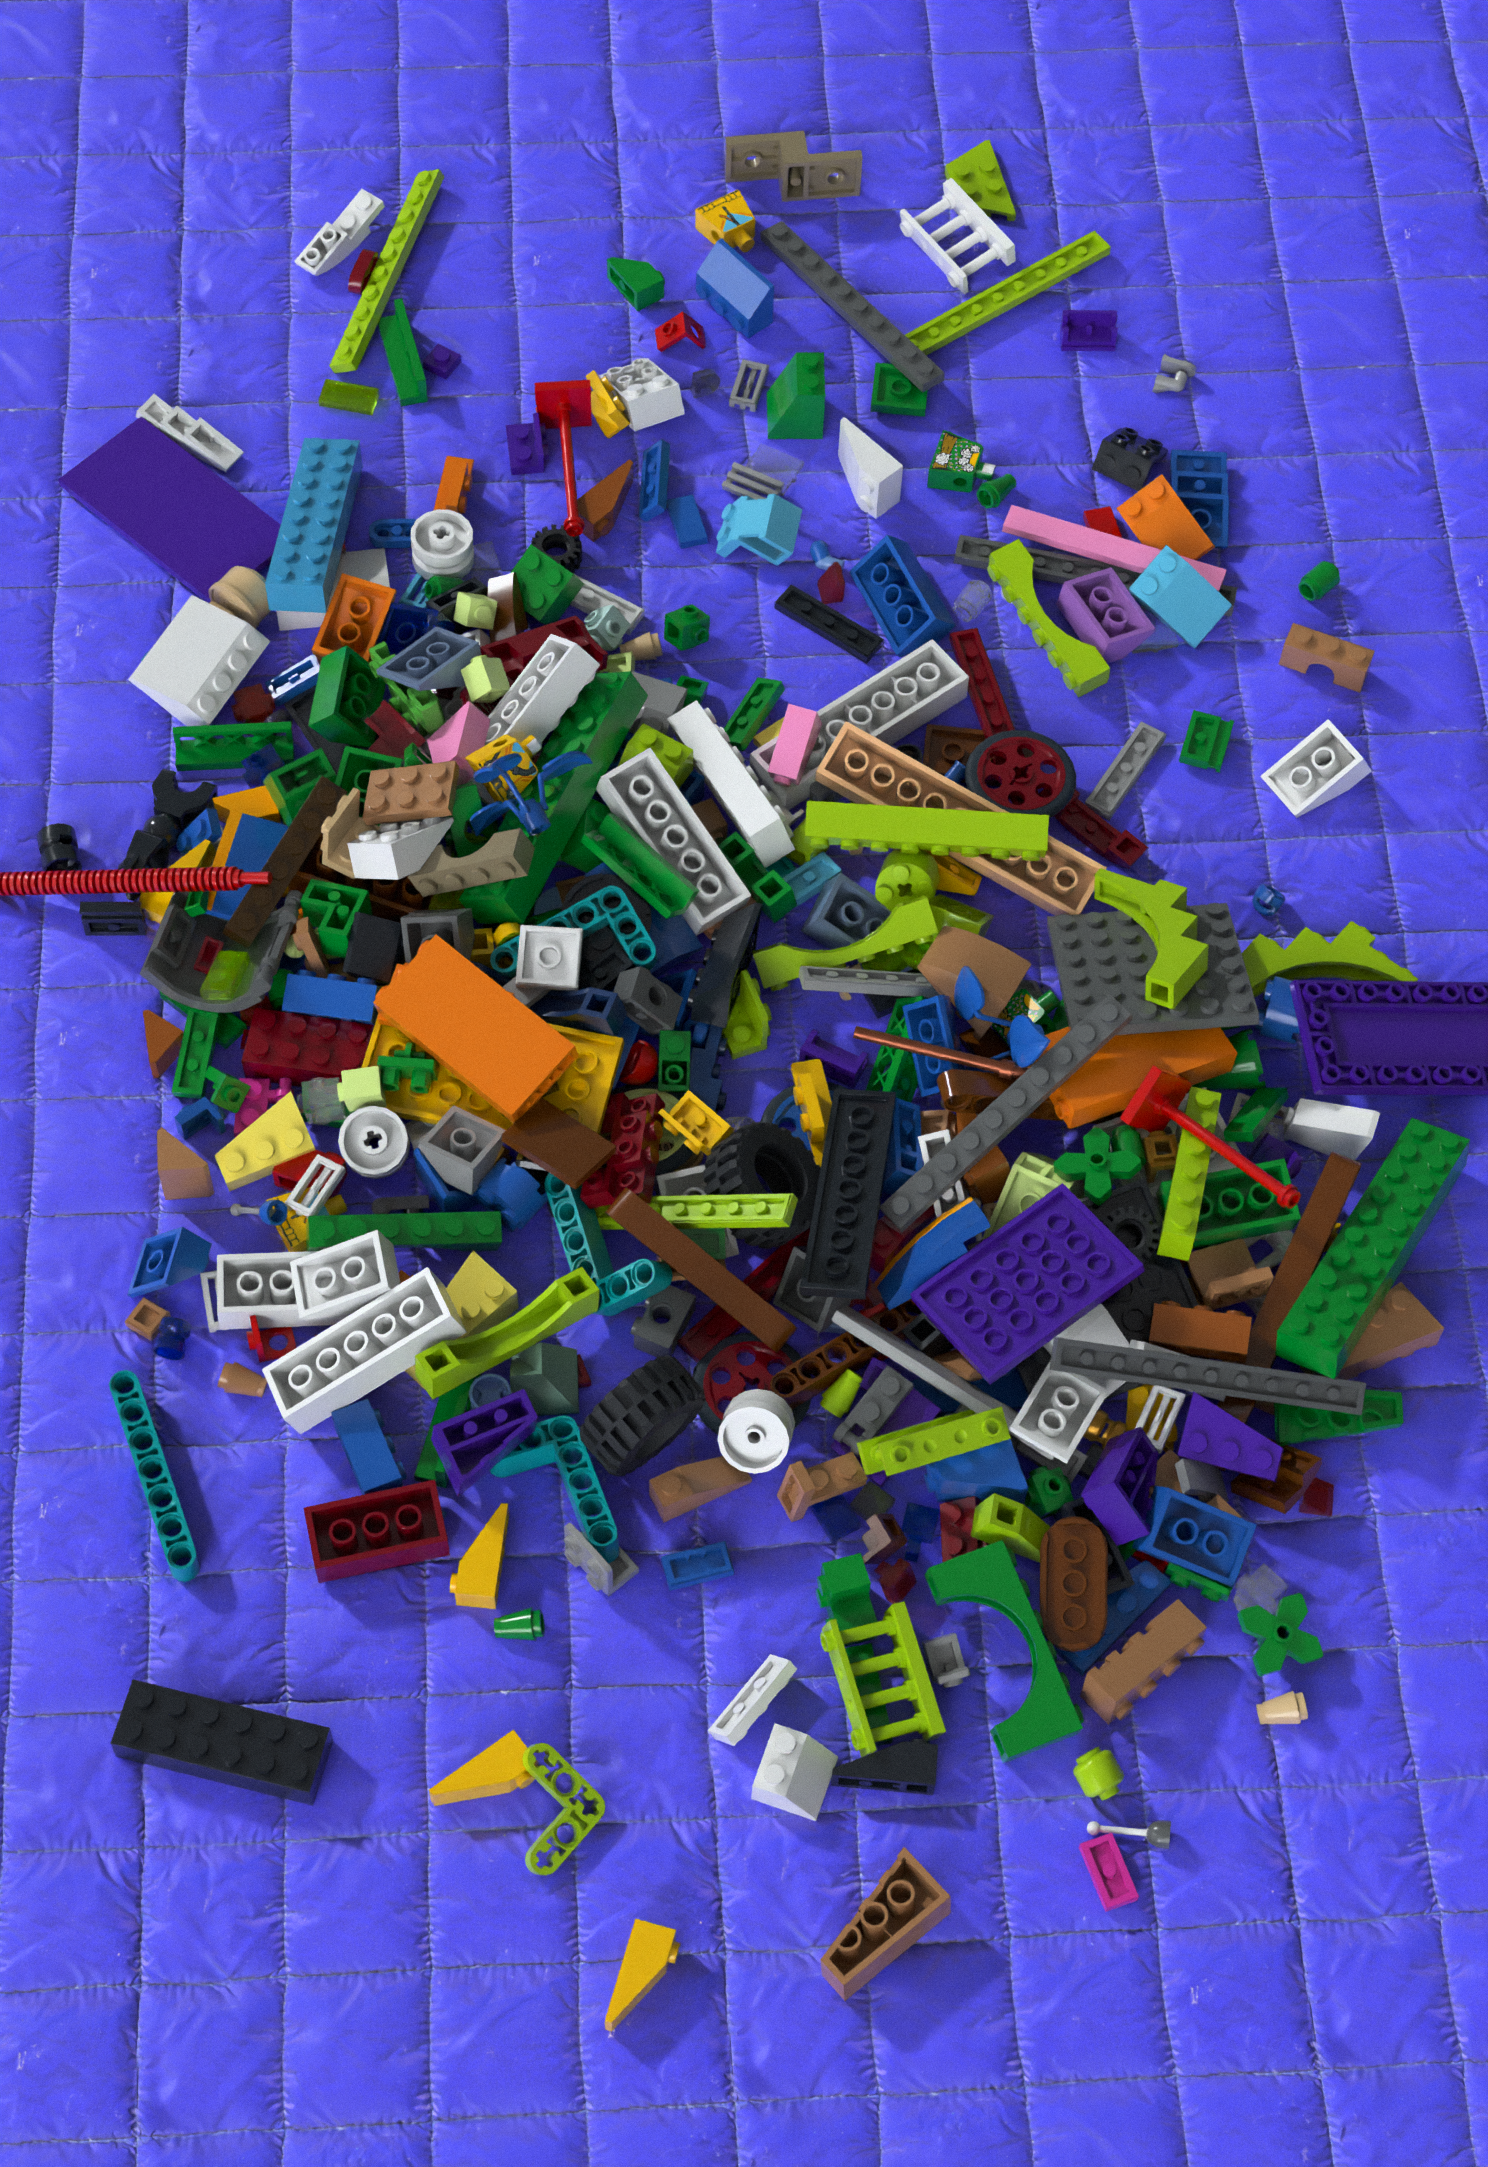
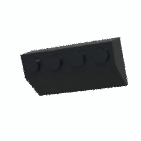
(720, 979)

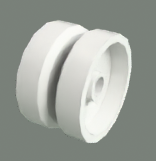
(442, 544)
(361, 1129)
(756, 1431)

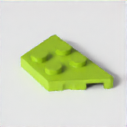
(982, 180)

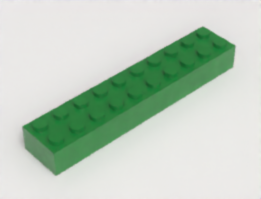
(592, 726)
(1372, 1248)

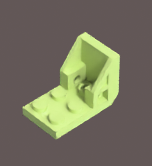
(1028, 1182)

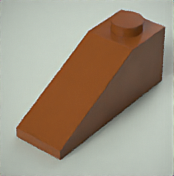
(604, 501)

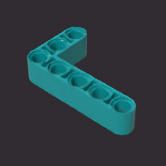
(602, 917)
(594, 1255)
(575, 1476)

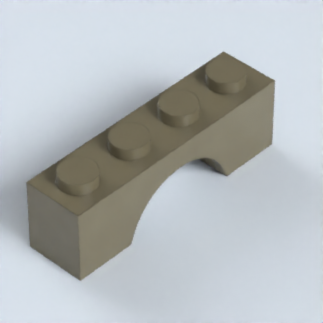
(501, 858)

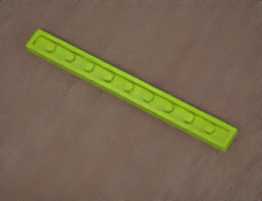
(386, 271)
(1009, 293)

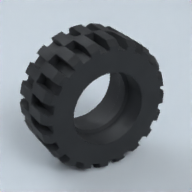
(782, 1165)
(642, 1415)

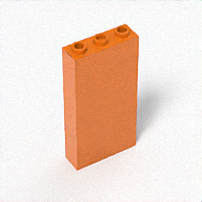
(475, 1028)
(1120, 1066)

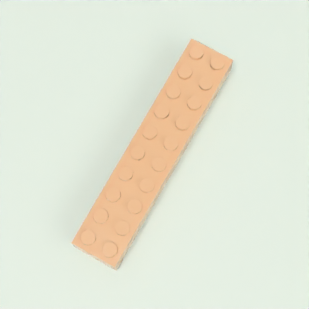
(881, 775)

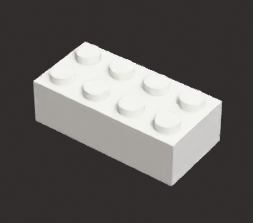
(260, 1287)

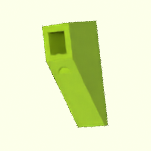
(1009, 1521)

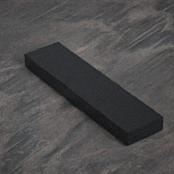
(829, 623)

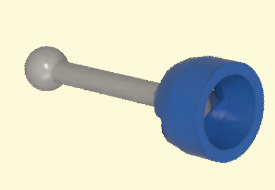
(266, 1212)

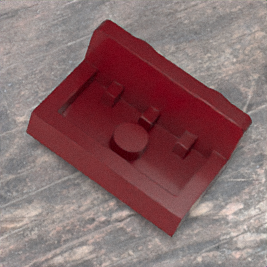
(956, 1528)

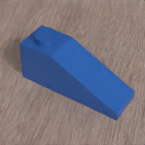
(904, 1149)

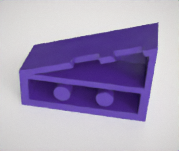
(483, 1437)
(1227, 1443)
(1121, 1485)

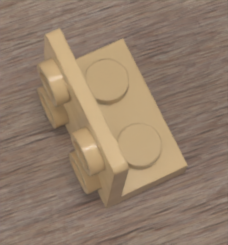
(340, 830)

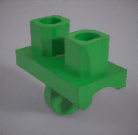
(407, 1065)

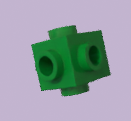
(686, 627)
(1047, 1491)

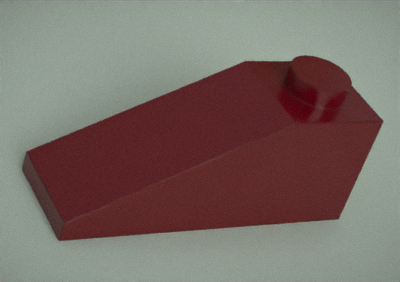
(891, 1240)

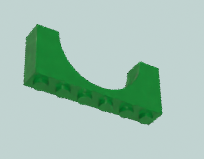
(990, 1579)

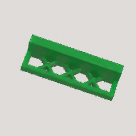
(403, 356)
(228, 752)
(641, 867)
(902, 1074)
(449, 1405)

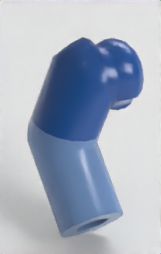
(822, 556)

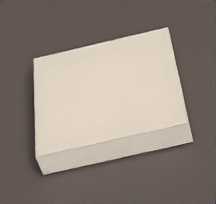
(549, 957)

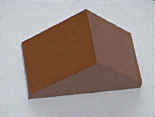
(162, 1042)

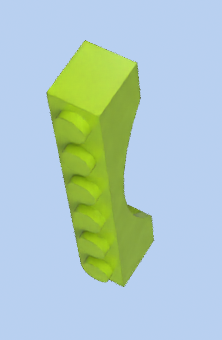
(1078, 662)
(906, 923)
(1188, 1178)
(462, 1359)

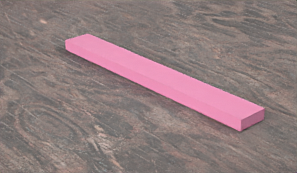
(1094, 543)

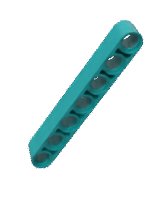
(157, 1488)

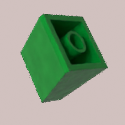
(798, 399)

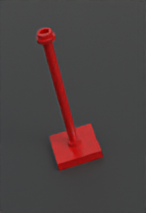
(566, 406)
(1159, 1101)

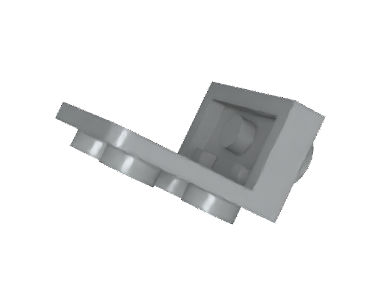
(600, 1574)

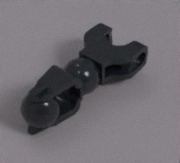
(171, 816)

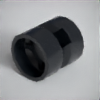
(59, 848)

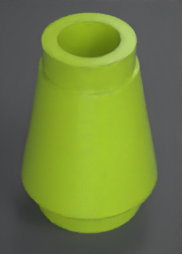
(841, 1393)

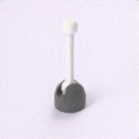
(1157, 1833)

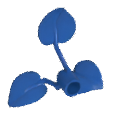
(531, 813)
(1024, 1037)

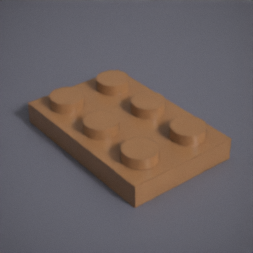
(411, 793)

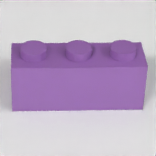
(1104, 614)

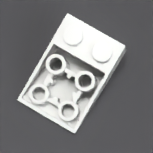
(646, 393)
(396, 848)

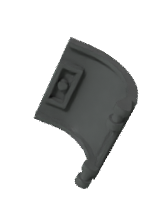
(180, 940)

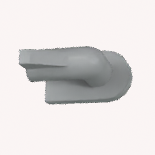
(1179, 367)

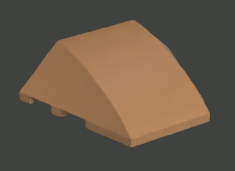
(993, 964)

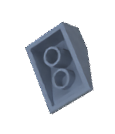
(432, 661)
(844, 913)

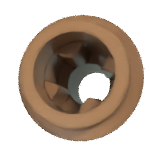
(241, 1380)

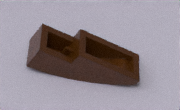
(510, 612)

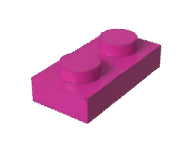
(1108, 1872)

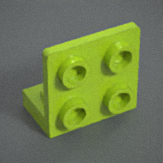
(749, 1020)

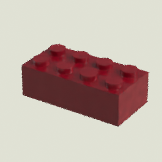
(302, 1046)
(376, 1531)

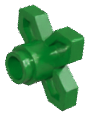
(1097, 1166)
(1285, 1623)

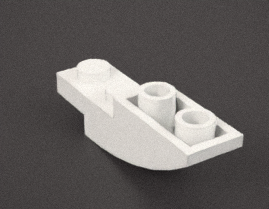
(342, 237)

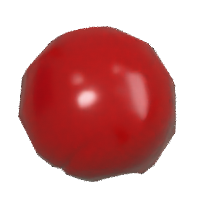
(640, 1064)

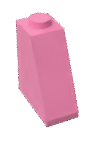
(459, 738)
(794, 745)

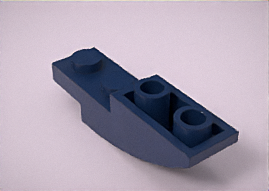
(706, 1072)

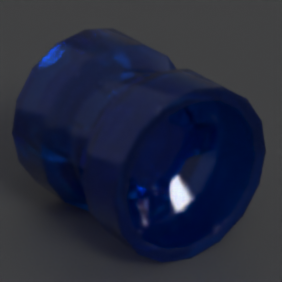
(172, 1338)

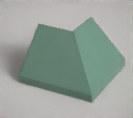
(548, 1378)

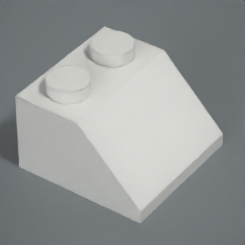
(794, 1773)

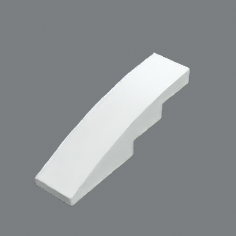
(193, 436)

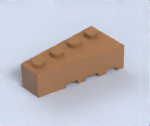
(1394, 1332)
(1143, 1662)
(886, 1925)

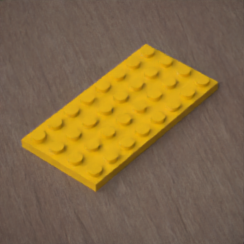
(582, 1087)

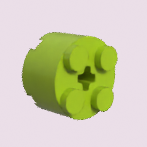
(906, 878)

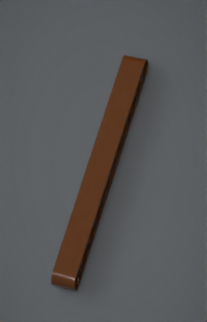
(1296, 1269)

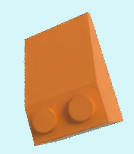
(1162, 519)
(354, 617)

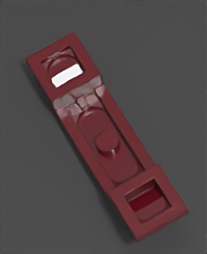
(1097, 833)

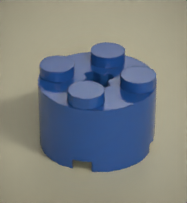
(1279, 1016)
(512, 1193)

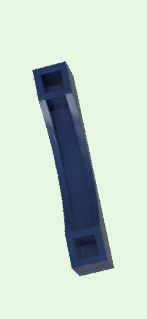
(579, 1009)

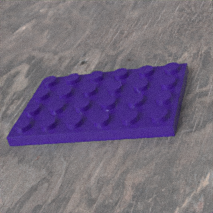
(1026, 1283)

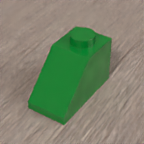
(636, 281)

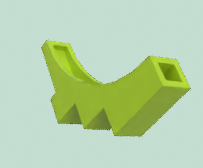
(1174, 932)
(1311, 956)

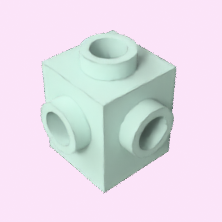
(607, 627)

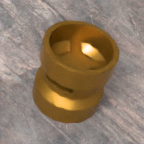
(1114, 1428)

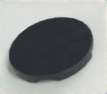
(603, 939)

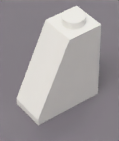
(1330, 1127)

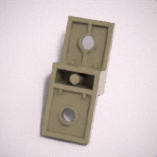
(787, 159)

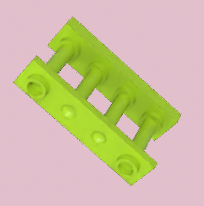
(933, 1441)
(906, 1656)

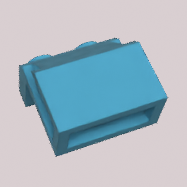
(761, 526)

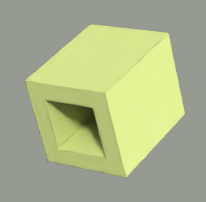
(475, 610)
(485, 679)
(361, 1088)

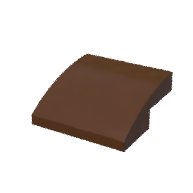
(1294, 1478)

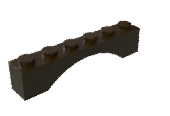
(284, 863)

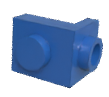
(199, 1115)

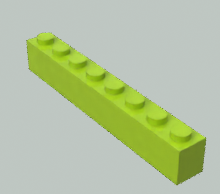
(926, 829)

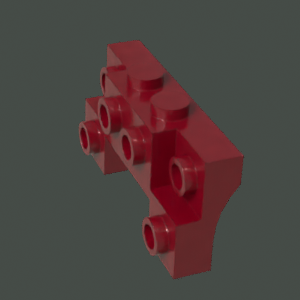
(520, 649)
(394, 732)
(637, 1137)

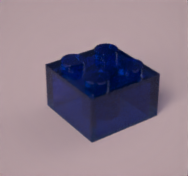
(408, 624)

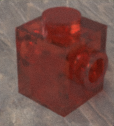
(252, 705)

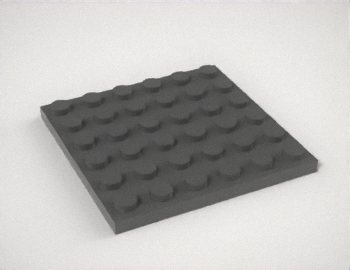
(1113, 954)

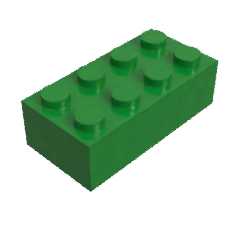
(1238, 1206)

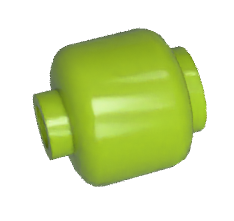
(1098, 1773)

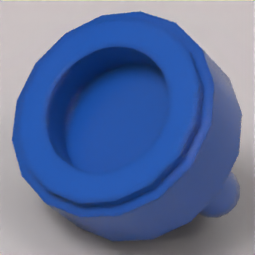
(1270, 896)
(700, 1033)

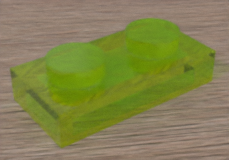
(225, 975)

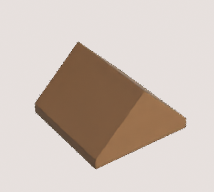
(181, 1170)

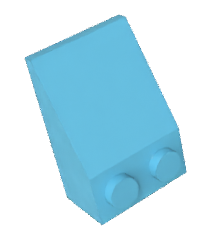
(1179, 597)

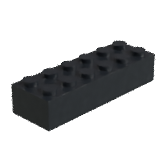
(222, 1742)

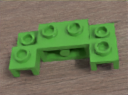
(418, 707)

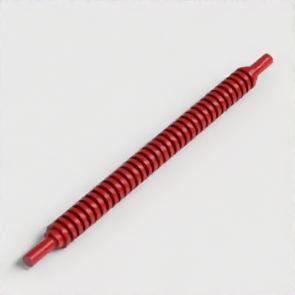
(129, 881)

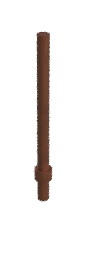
(1005, 1068)

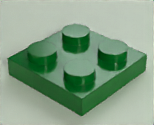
(896, 393)

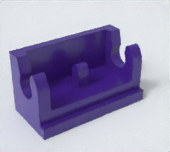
(1088, 330)
(836, 1062)

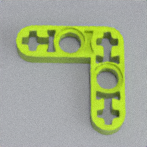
(570, 1814)

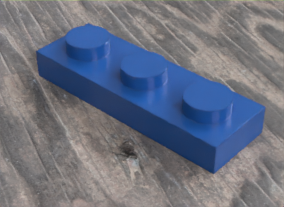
(654, 480)

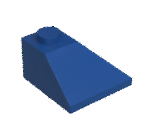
(169, 1260)

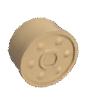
(243, 593)

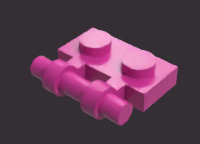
(258, 1100)

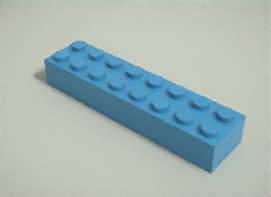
(314, 525)

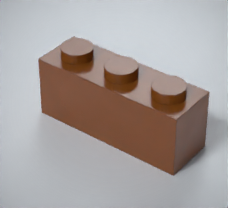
(1201, 1331)

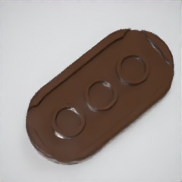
(1074, 1584)

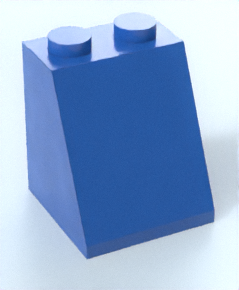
(978, 1474)

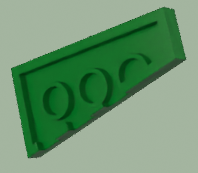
(1304, 1424)

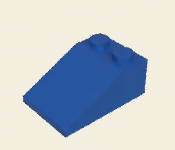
(1195, 1536)

